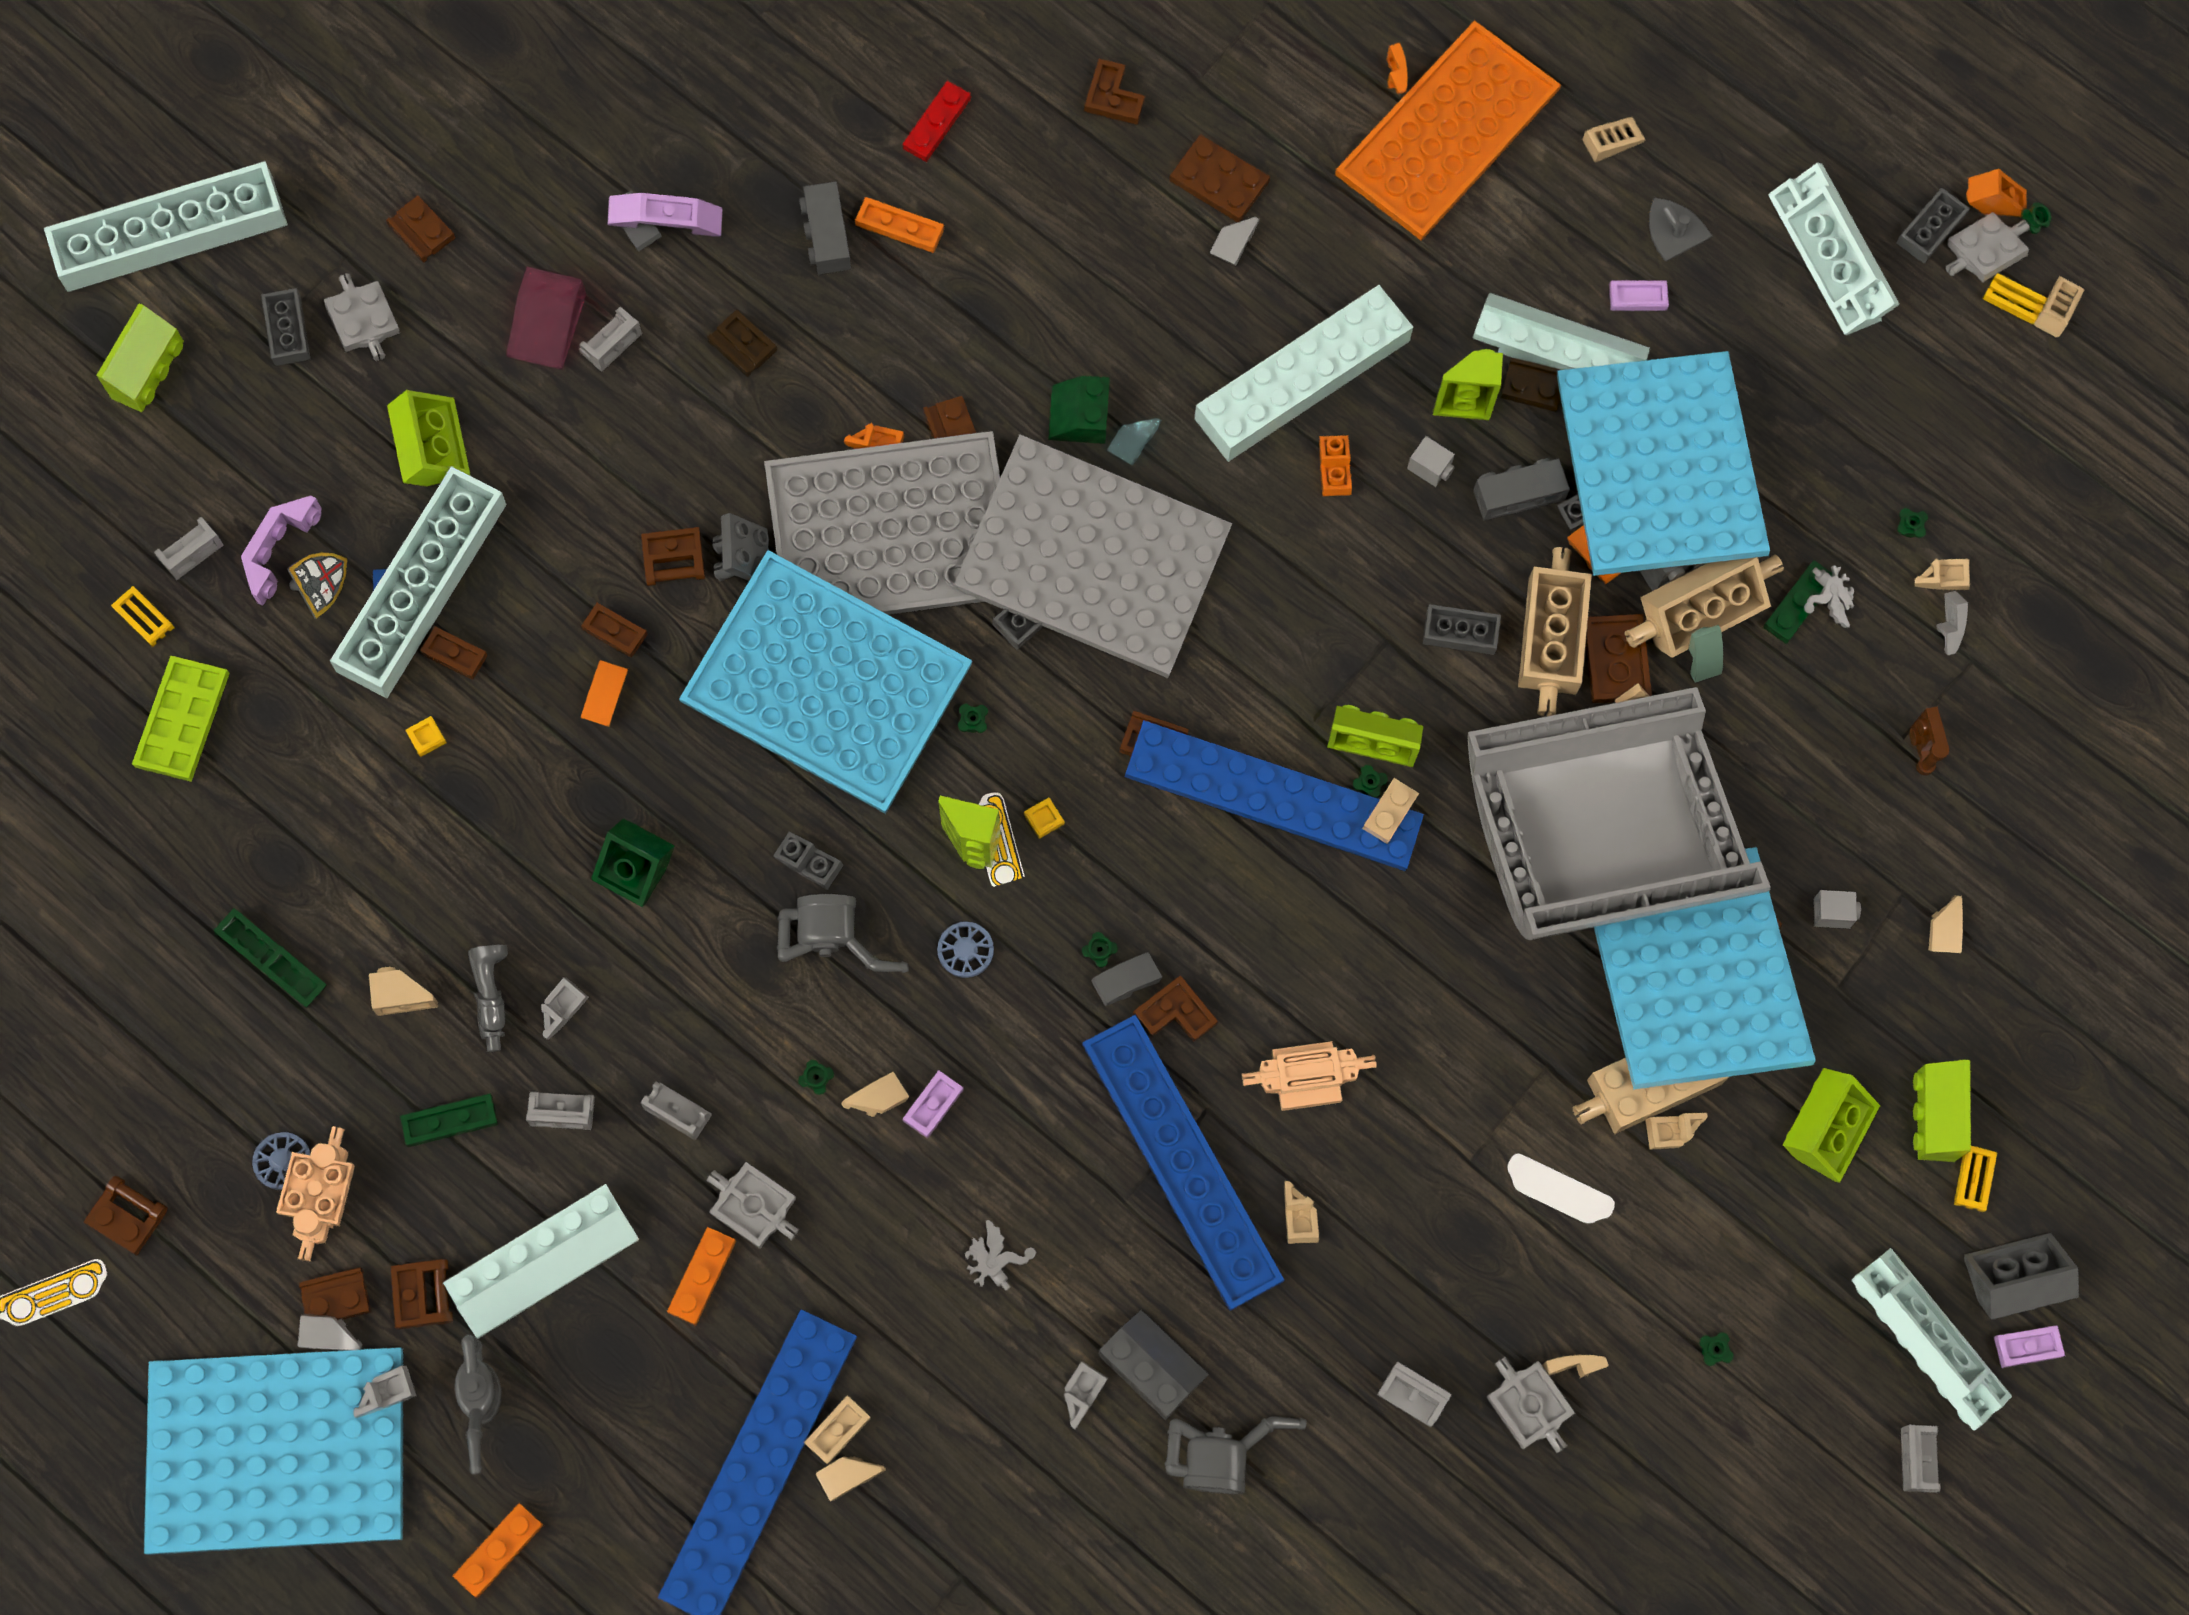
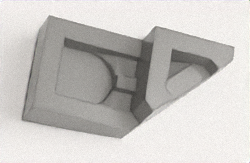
(1233, 240)
(1956, 617)
(561, 1006)
(325, 1333)
(386, 1391)
(1082, 1391)

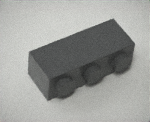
(825, 228)
(1521, 488)

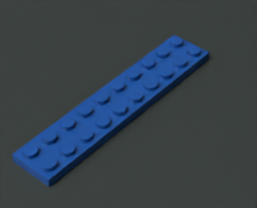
(1267, 794)
(1183, 1163)
(757, 1466)

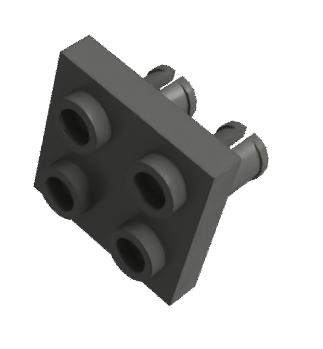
(742, 547)

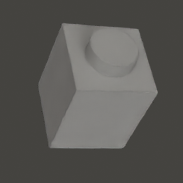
(1431, 462)
(1836, 909)

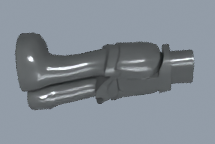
(489, 999)

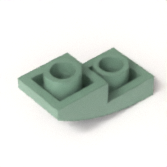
(1707, 653)

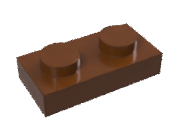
(614, 630)
(454, 653)

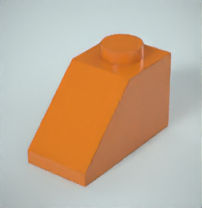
(1996, 193)

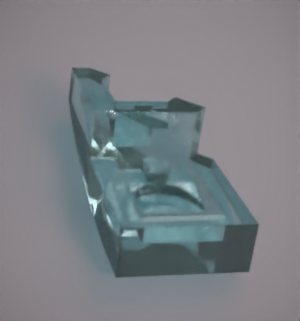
(1133, 438)

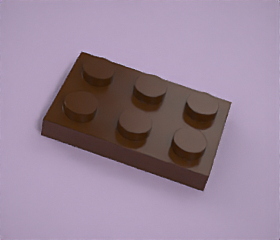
(1219, 178)
(1611, 660)

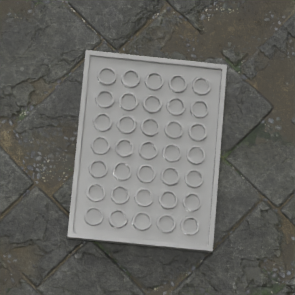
(886, 517)
(1093, 556)

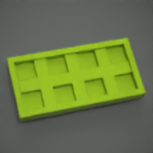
(180, 718)

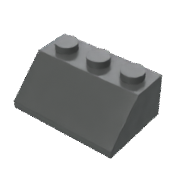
(2022, 1276)
(1152, 1364)

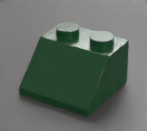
(1079, 410)
(632, 861)

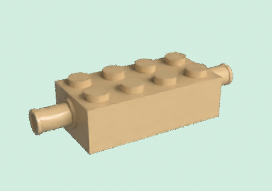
(1705, 597)
(1554, 631)
(1628, 1107)

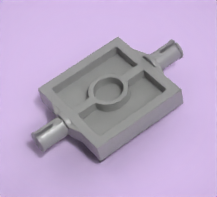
(1987, 247)
(361, 316)
(752, 1205)
(1530, 1405)

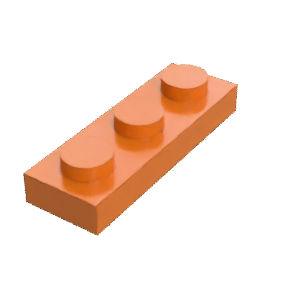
(899, 224)
(701, 1276)
(498, 1550)

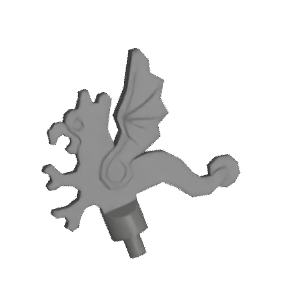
(1834, 594)
(991, 1263)

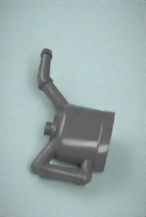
(824, 927)
(478, 1396)
(1213, 1458)

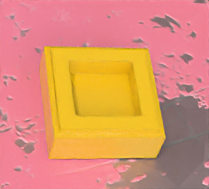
(425, 736)
(1044, 817)

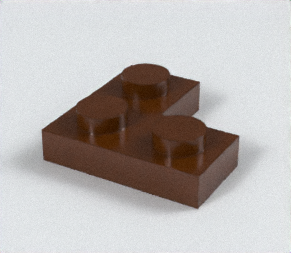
(1108, 99)
(1176, 1003)

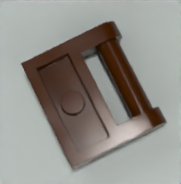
(671, 547)
(1929, 739)
(120, 1224)
(411, 1297)

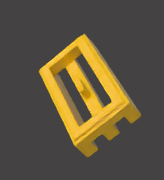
(2016, 294)
(158, 632)
(1987, 1181)

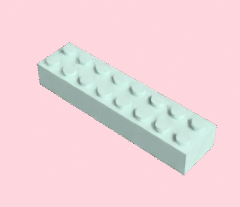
(165, 226)
(1303, 373)
(418, 582)

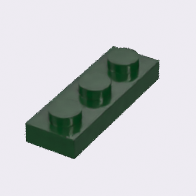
(1791, 611)
(449, 1120)

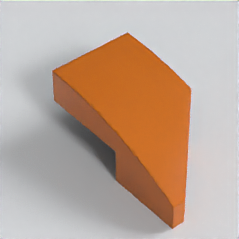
(1397, 63)
(874, 436)

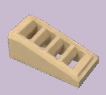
(1600, 152)
(2059, 307)

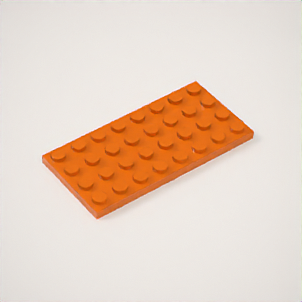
(1447, 130)

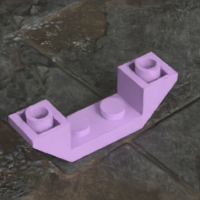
(665, 210)
(298, 513)

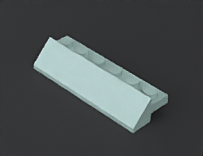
(1833, 249)
(1550, 339)
(541, 1261)
(1931, 1339)

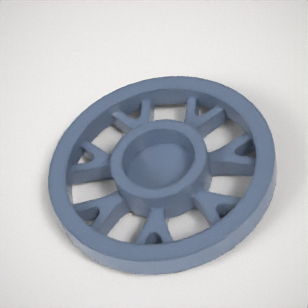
(965, 949)
(278, 1159)

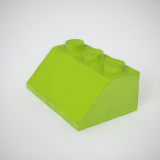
(140, 359)
(1471, 386)
(426, 437)
(1375, 735)
(972, 830)
(1942, 1111)
(1831, 1124)

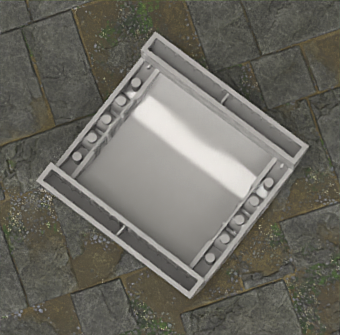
(1608, 815)

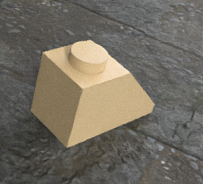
(397, 993)

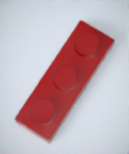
(936, 121)

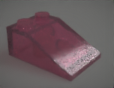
(545, 317)

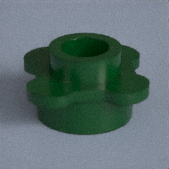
(2036, 217)
(1909, 530)
(978, 724)
(1362, 785)
(1100, 958)
(814, 1068)
(1712, 1357)

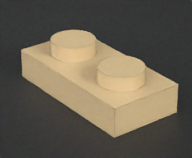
(1390, 810)
(837, 1430)

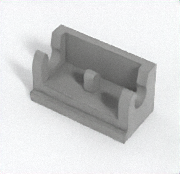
(611, 340)
(190, 549)
(560, 1110)
(676, 1110)
(1414, 1394)
(1919, 1458)

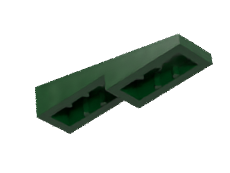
(270, 957)

